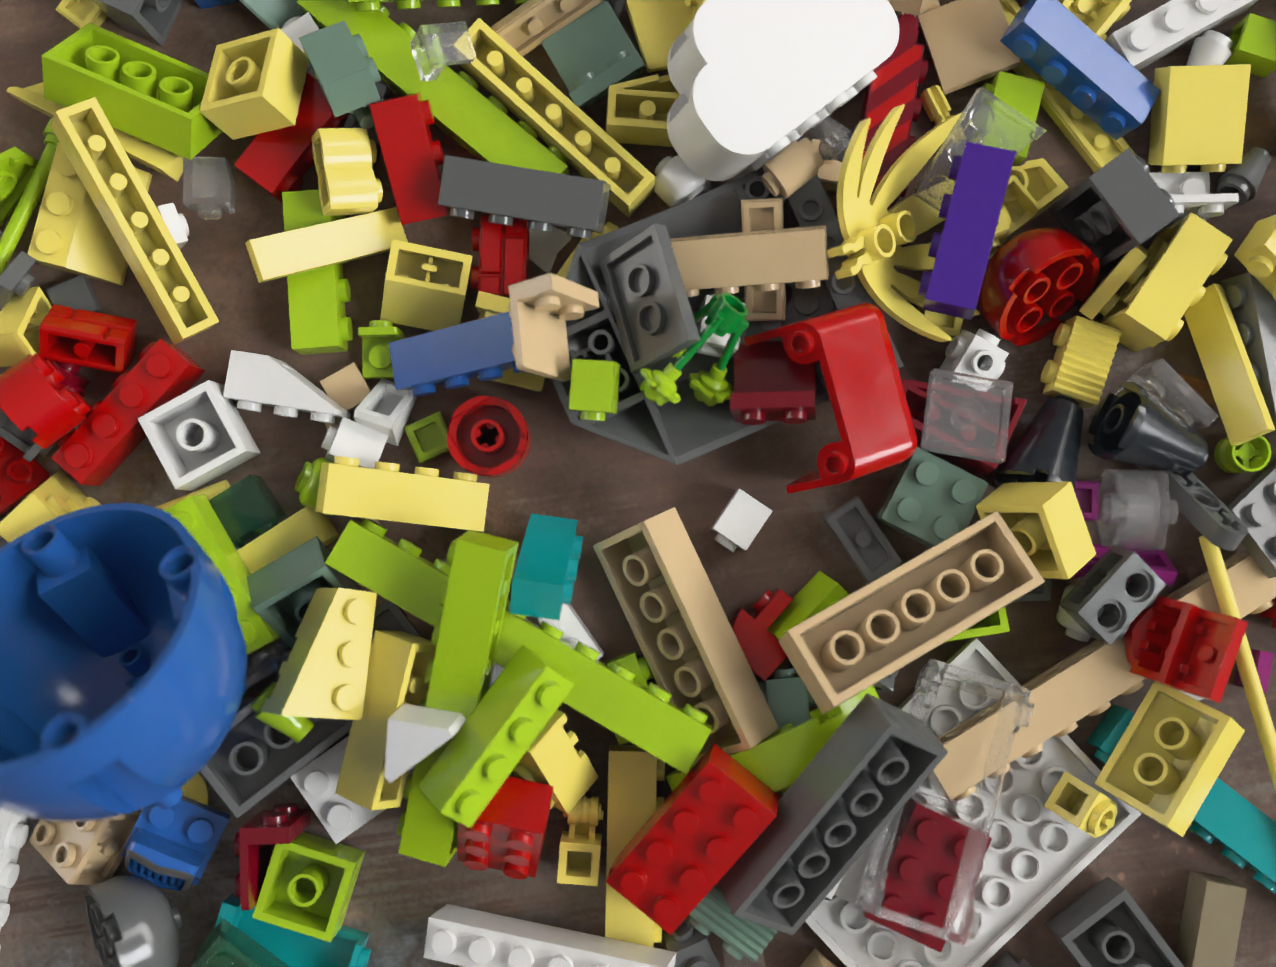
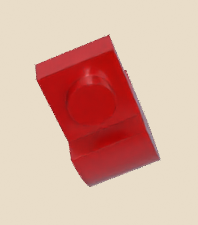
(757, 643)

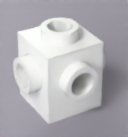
(975, 355)

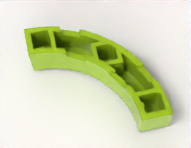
(789, 749)

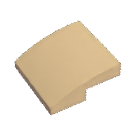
(966, 42)

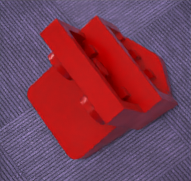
(1184, 647)

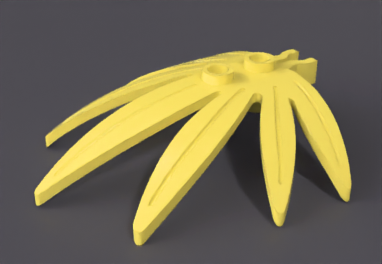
(874, 234)

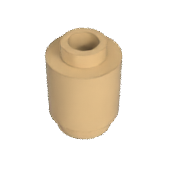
(791, 168)

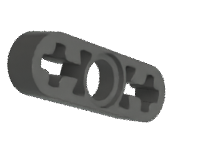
(1206, 511)

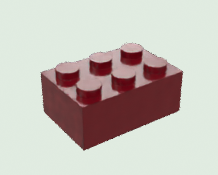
(923, 869)

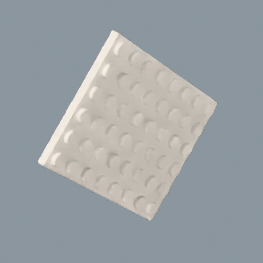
(1029, 852)

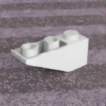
(273, 383)

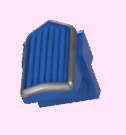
(174, 843)

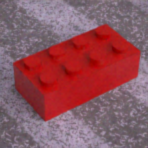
(693, 839)

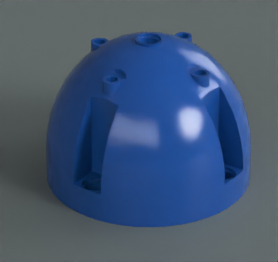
(112, 663)

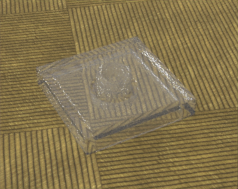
(967, 416)

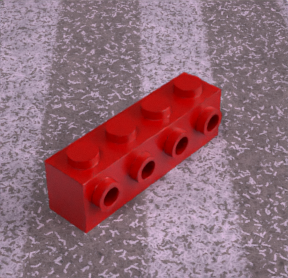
(112, 424)

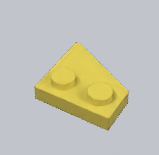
(1104, 296)

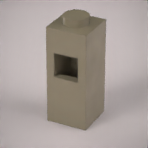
(1210, 921)

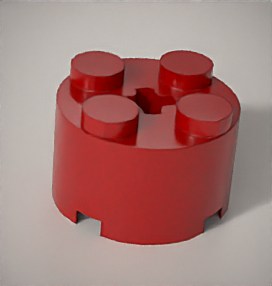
(39, 402)
(468, 429)

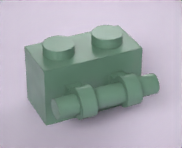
(343, 71)

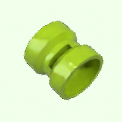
(1251, 454)

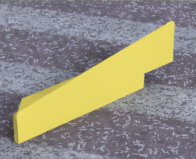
(137, 150)

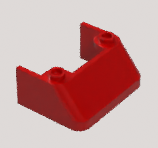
(862, 391)

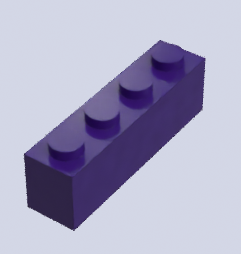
(968, 230)

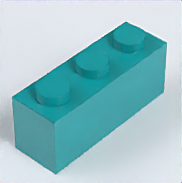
(546, 567)

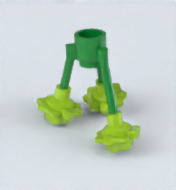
(724, 316)

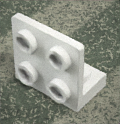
(1193, 194)

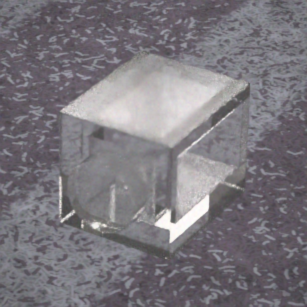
(209, 186)

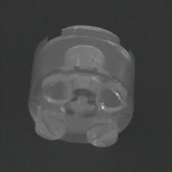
(1135, 509)

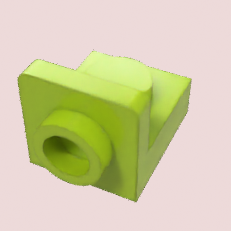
(375, 348)

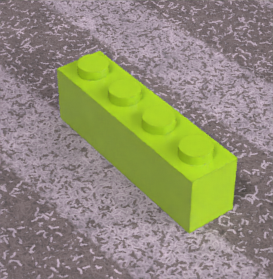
(316, 295)
(204, 525)
(495, 736)

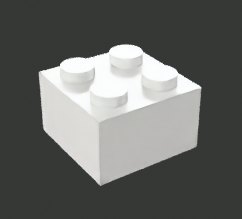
(198, 436)

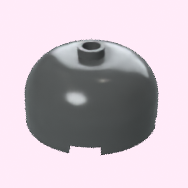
(132, 923)

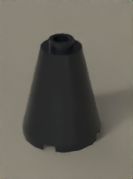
(1145, 433)
(1047, 446)

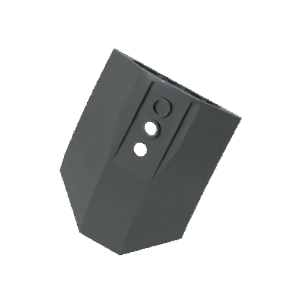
(692, 427)

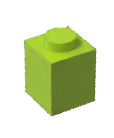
(1254, 44)
(594, 388)

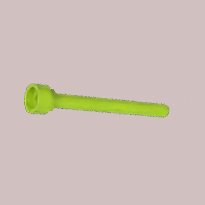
(28, 199)

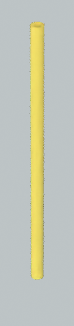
(1244, 657)

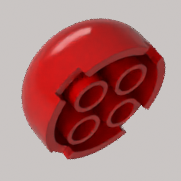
(1036, 274)

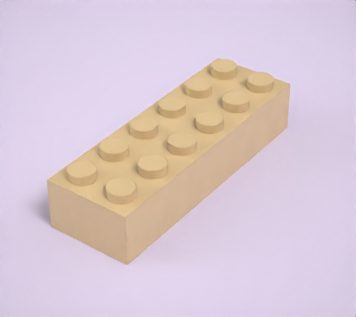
(909, 611)
(685, 630)

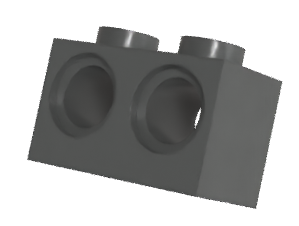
(1106, 587)

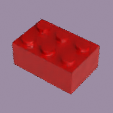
(508, 830)

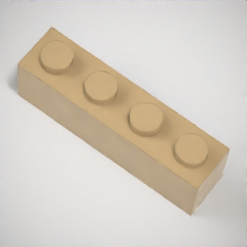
(753, 259)

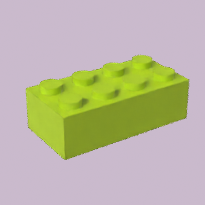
(134, 86)

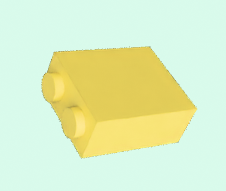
(1199, 117)

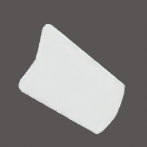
(545, 246)

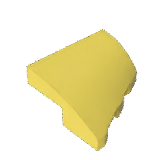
(1031, 191)

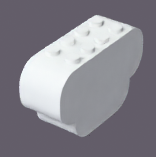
(767, 74)

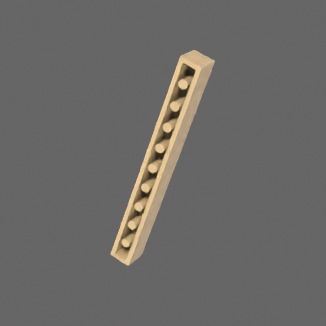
(1081, 686)

